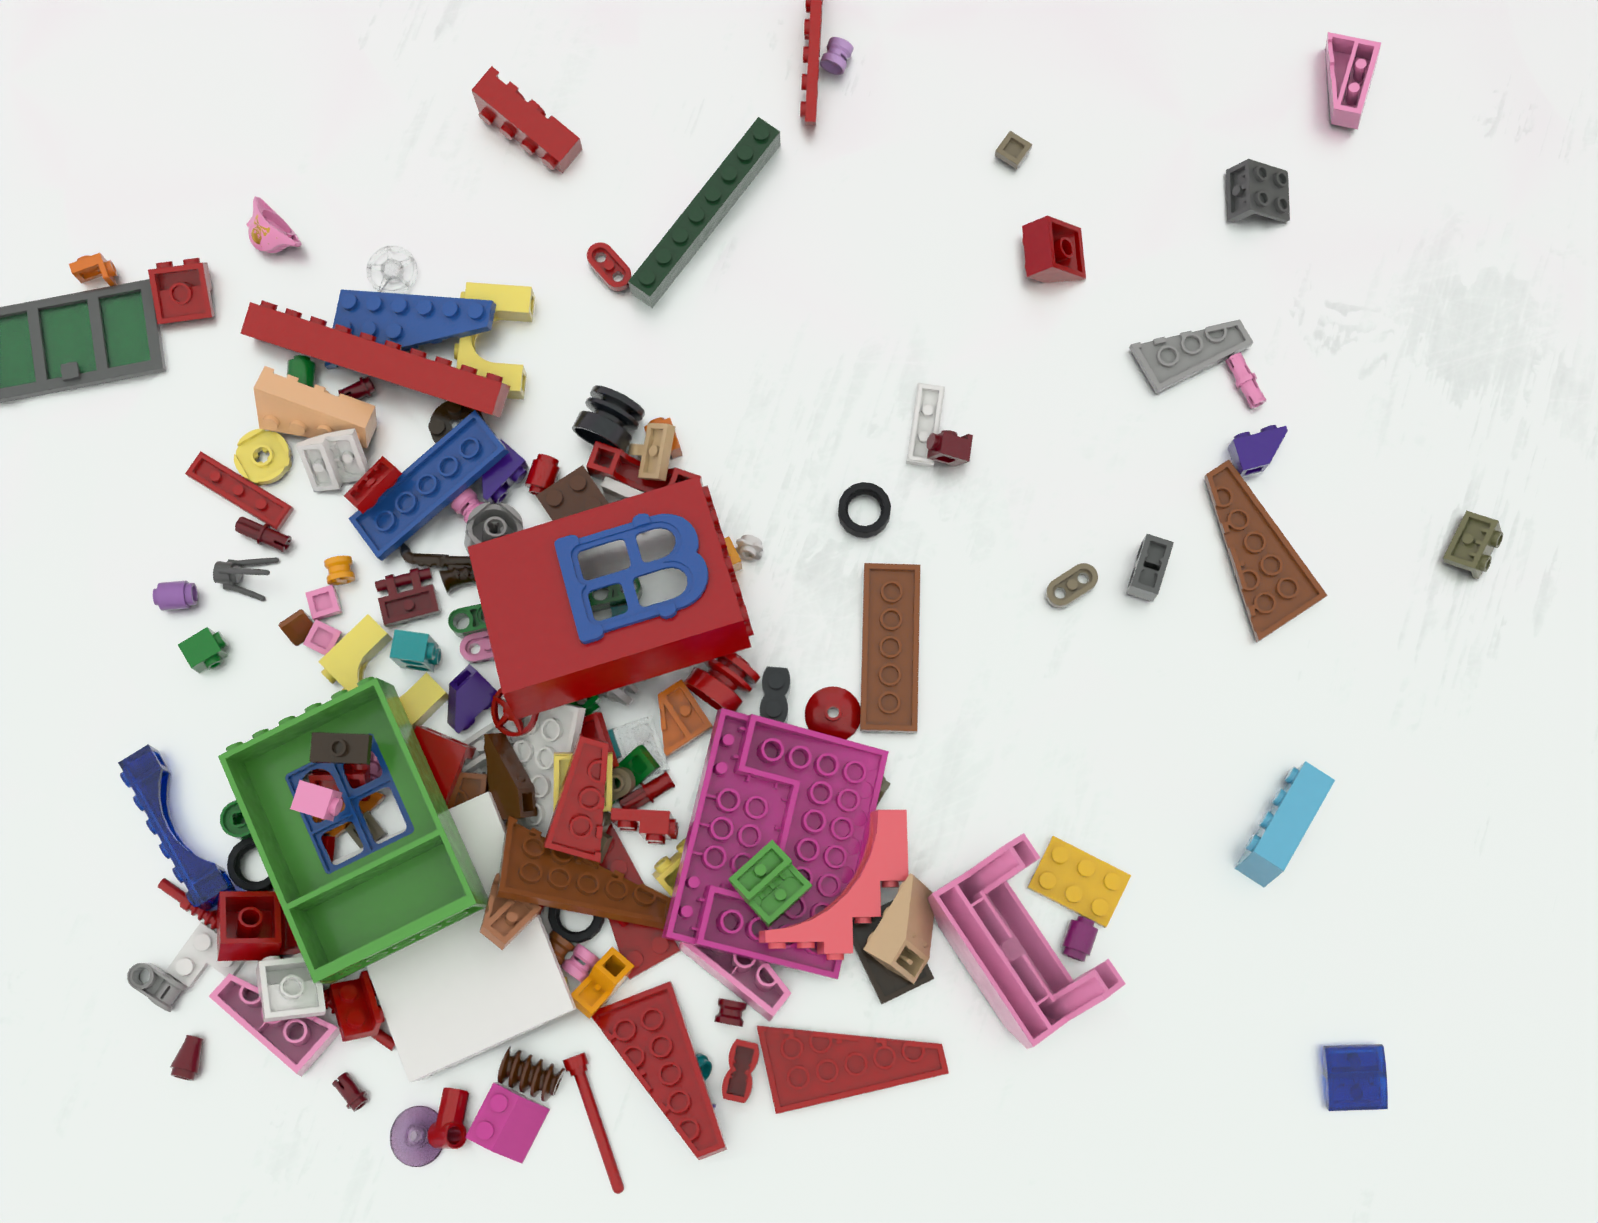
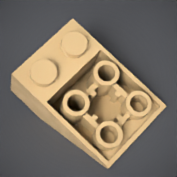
(904, 931)

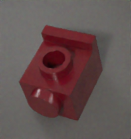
(949, 447)

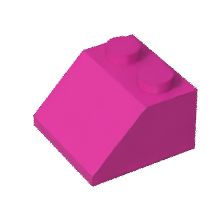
(507, 1122)

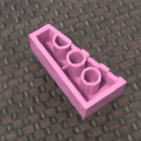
(293, 1041)

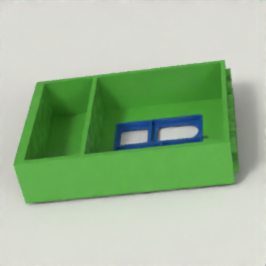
(389, 891)

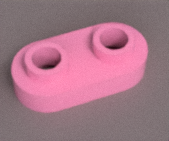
(480, 639)

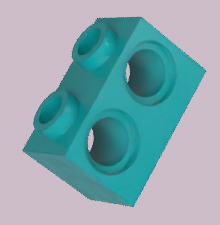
(415, 651)

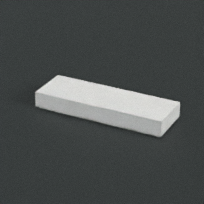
(925, 421)

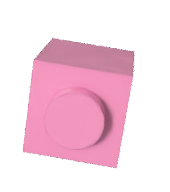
(317, 801)

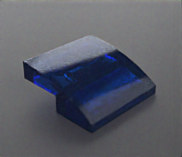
(1355, 1077)

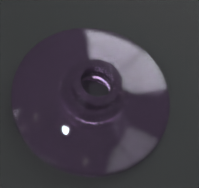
(416, 1152)

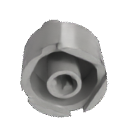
(491, 522)

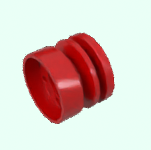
(721, 680)

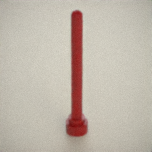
(577, 1066)

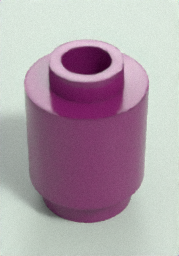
(1079, 939)

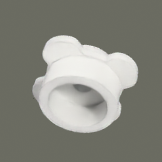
(749, 547)

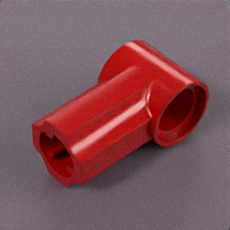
(449, 1130)

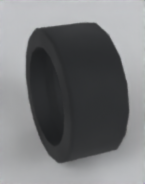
(866, 489)
(234, 870)
(578, 937)

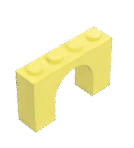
(512, 304)
(351, 655)

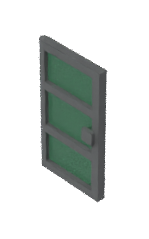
(79, 341)

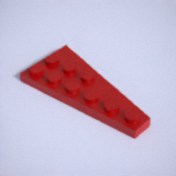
(659, 1051)

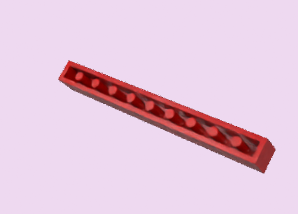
(375, 359)

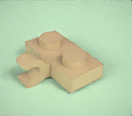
(655, 451)

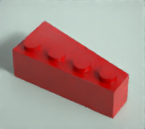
(525, 122)

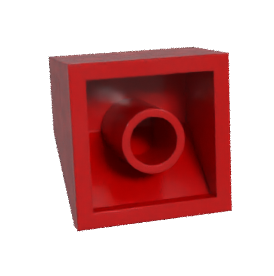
(1053, 251)

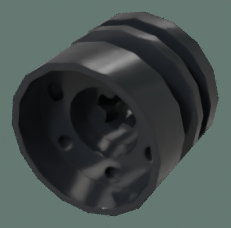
(609, 418)

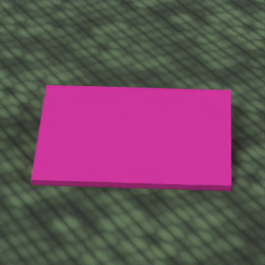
(779, 786)

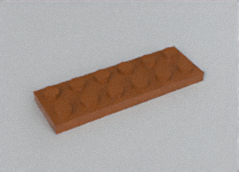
(890, 648)

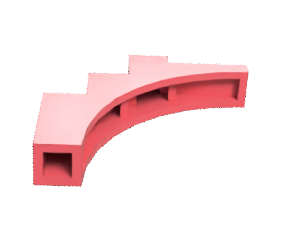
(832, 928)

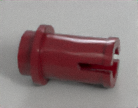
(359, 389)
(350, 1092)

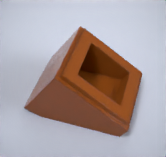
(297, 626)

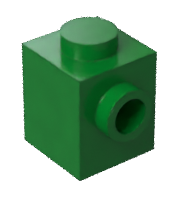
(204, 650)

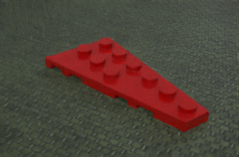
(811, 55)
(825, 1067)

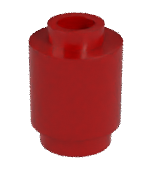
(542, 473)

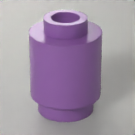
(175, 595)

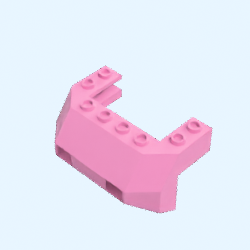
(1009, 952)

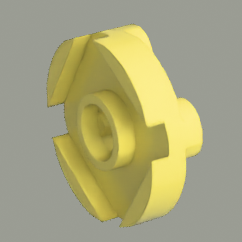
(269, 442)

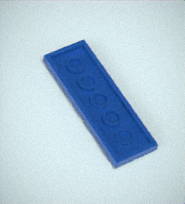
(430, 485)

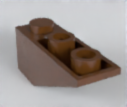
(508, 779)

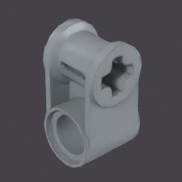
(161, 987)

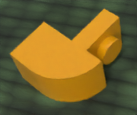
(602, 982)

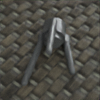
(231, 572)

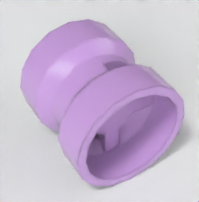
(835, 59)

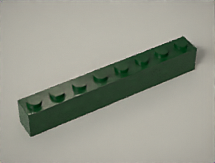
(705, 212)

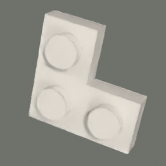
(199, 953)

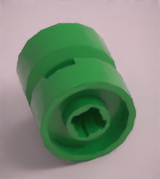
(234, 822)

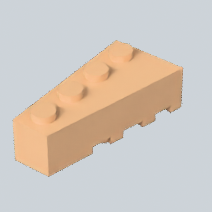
(308, 411)

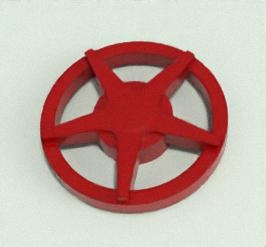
(508, 715)

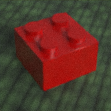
(248, 925)

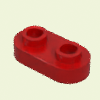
(610, 267)

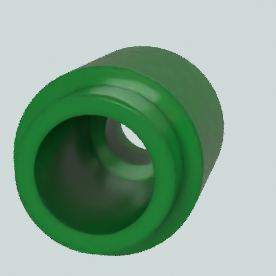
(302, 368)

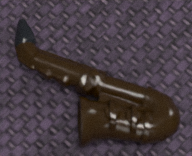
(458, 571)

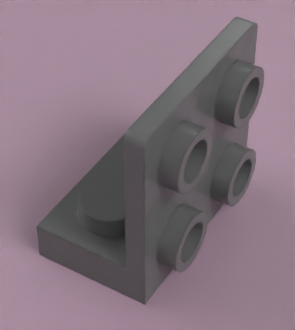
(1257, 190)

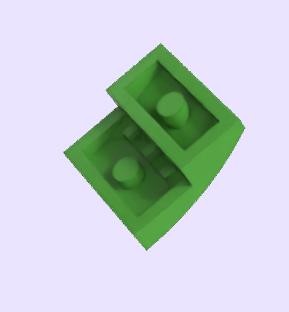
(770, 883)

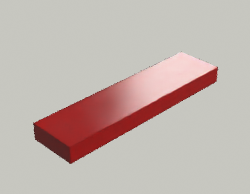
(239, 491)

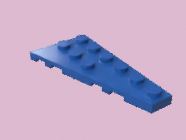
(411, 318)

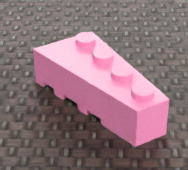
(747, 978)

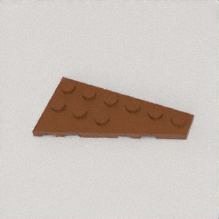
(1266, 566)
(571, 882)

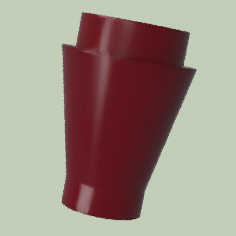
(187, 1060)

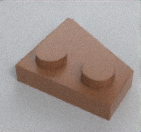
(505, 917)

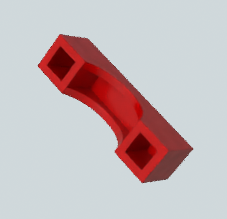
(620, 466)

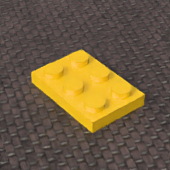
(1079, 881)

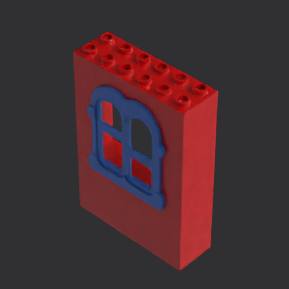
(541, 611)

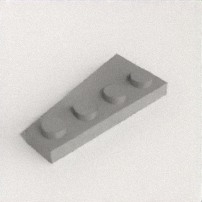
(1184, 355)

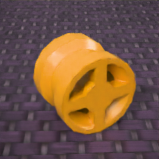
(339, 570)

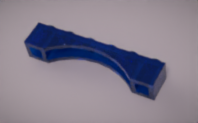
(150, 781)

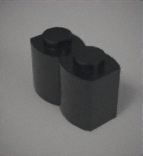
(776, 691)

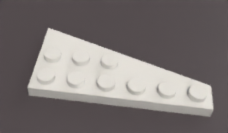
(553, 732)

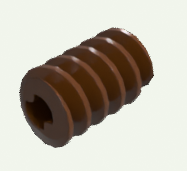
(529, 1075)

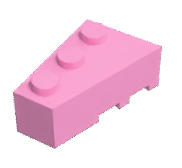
(1349, 76)

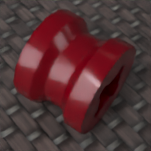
(730, 1012)

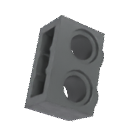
(1149, 567)

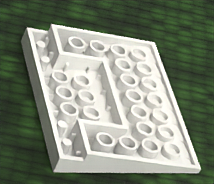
(456, 987)

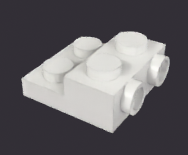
(288, 989)

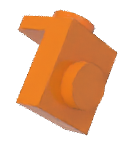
(92, 267)

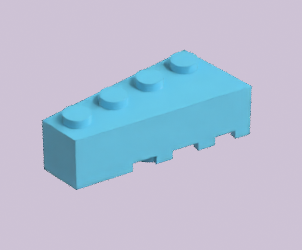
(1285, 824)

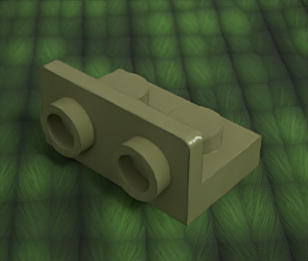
(1474, 543)

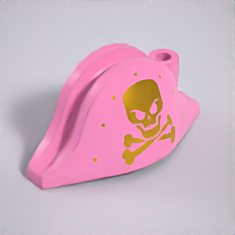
(268, 230)

